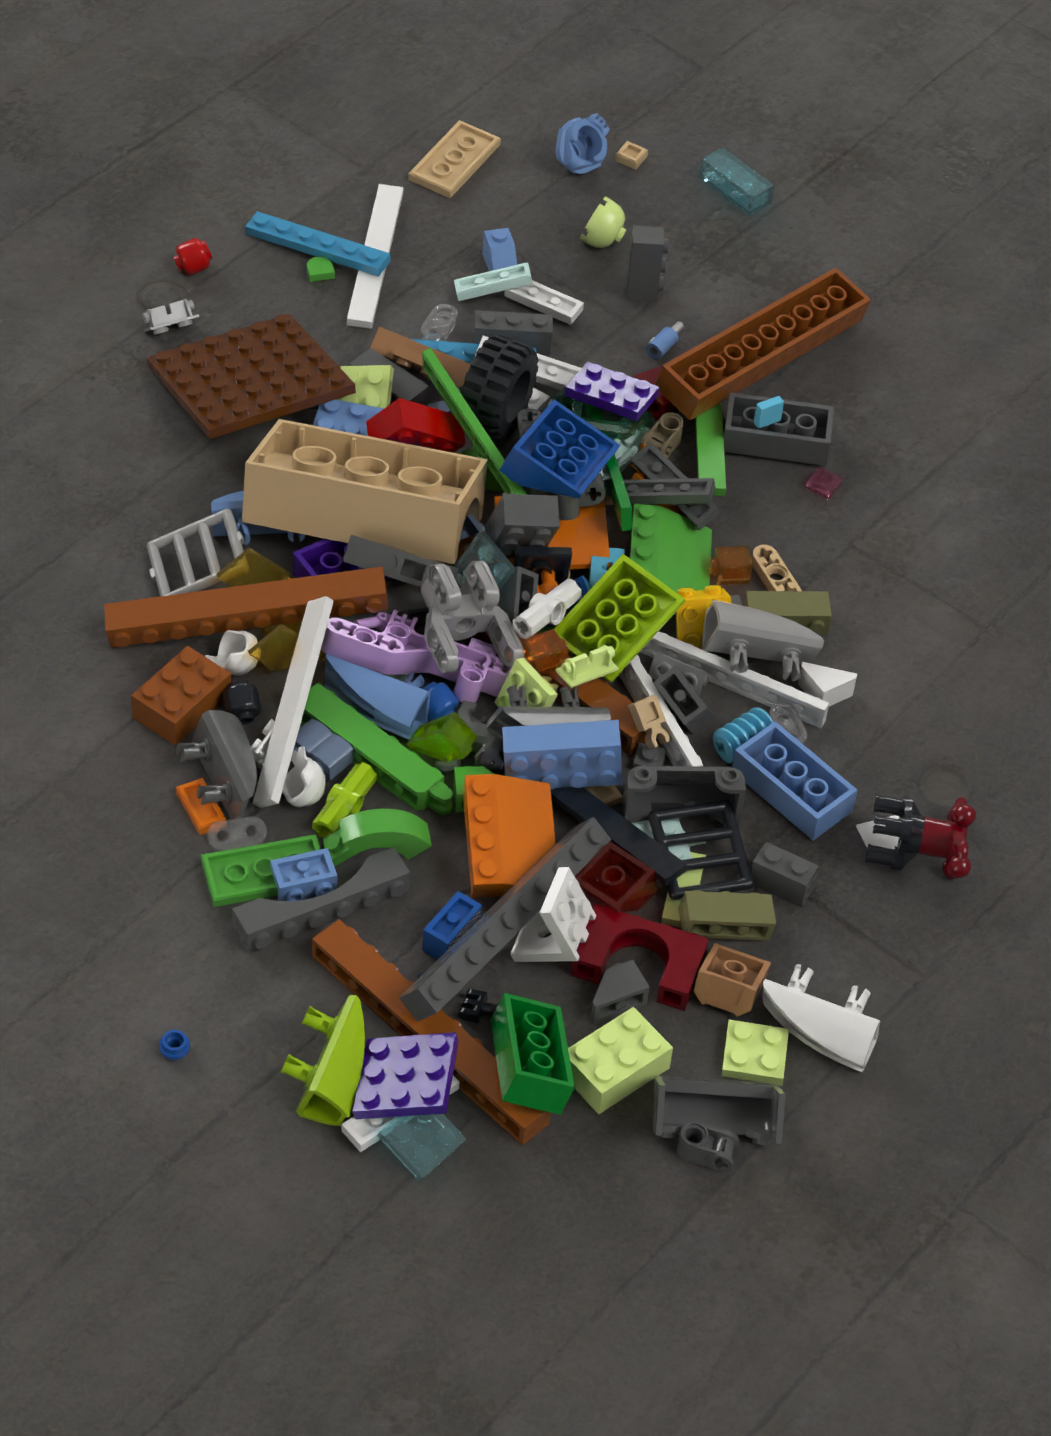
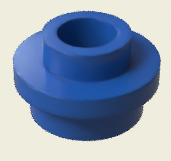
(172, 1038)

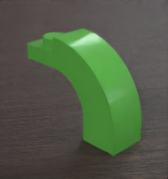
(378, 830)

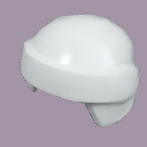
(234, 653)
(305, 781)

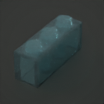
(736, 181)

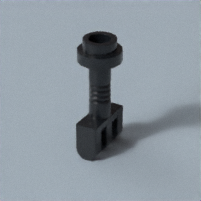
(475, 1005)

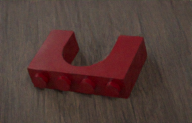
(678, 949)

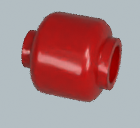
(193, 256)

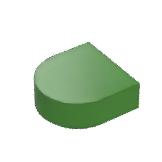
(320, 269)

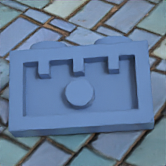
(304, 875)

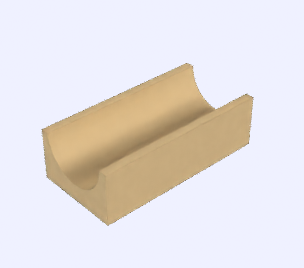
(362, 486)

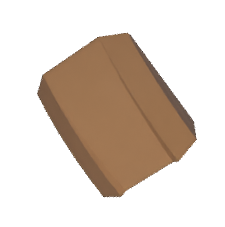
(730, 979)

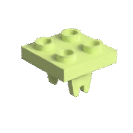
(538, 688)

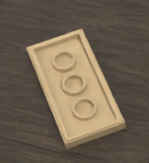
(454, 159)

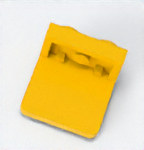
(692, 613)

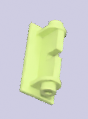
(585, 668)

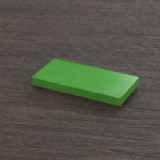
(245, 871)

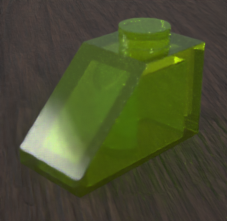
(443, 738)

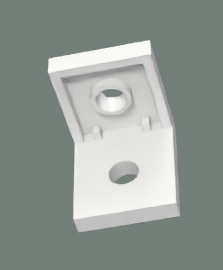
(562, 915)

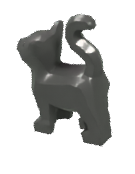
(485, 747)

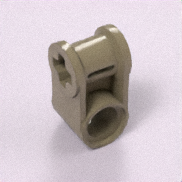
(665, 433)

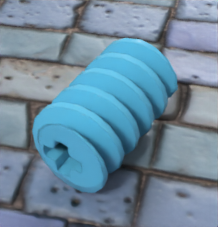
(739, 731)

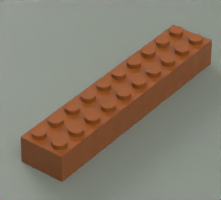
(762, 343)

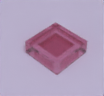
(824, 483)

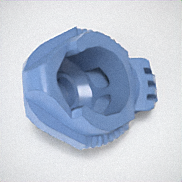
(582, 144)

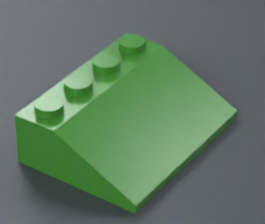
(670, 547)

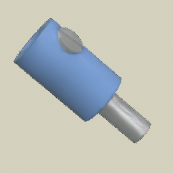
(663, 340)

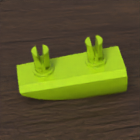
(335, 1078)

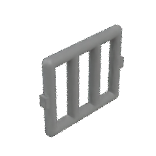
(177, 537)

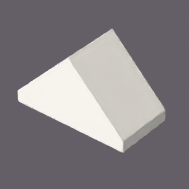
(826, 682)

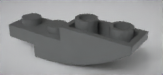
(395, 562)

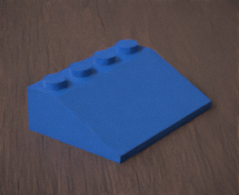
(559, 453)

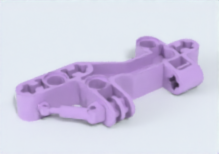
(404, 651)

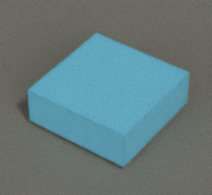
(768, 412)

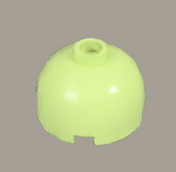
(605, 225)

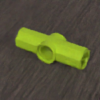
(344, 799)

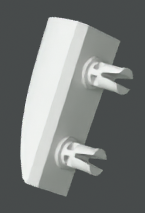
(824, 1026)

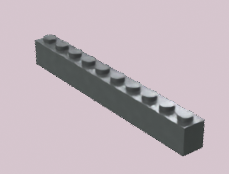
(501, 922)

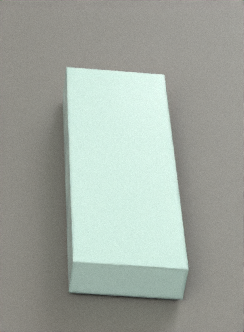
(493, 281)

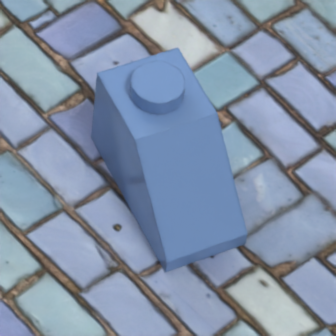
(499, 249)

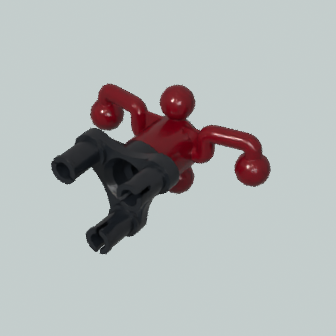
(922, 835)

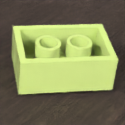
(618, 1060)

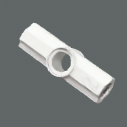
(547, 608)

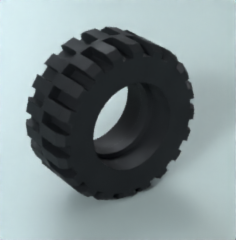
(500, 384)

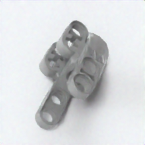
(463, 612)

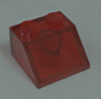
(618, 879)

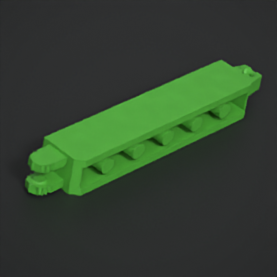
(396, 766)

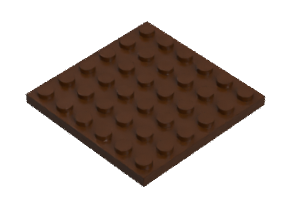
(250, 375)

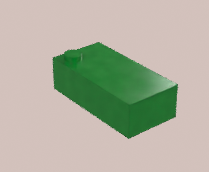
(532, 1054)

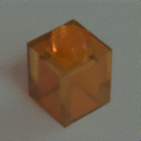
(731, 565)
(545, 651)

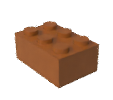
(179, 695)

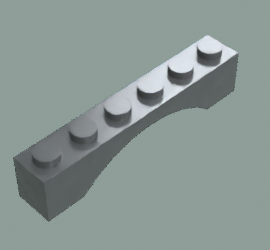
(269, 921)

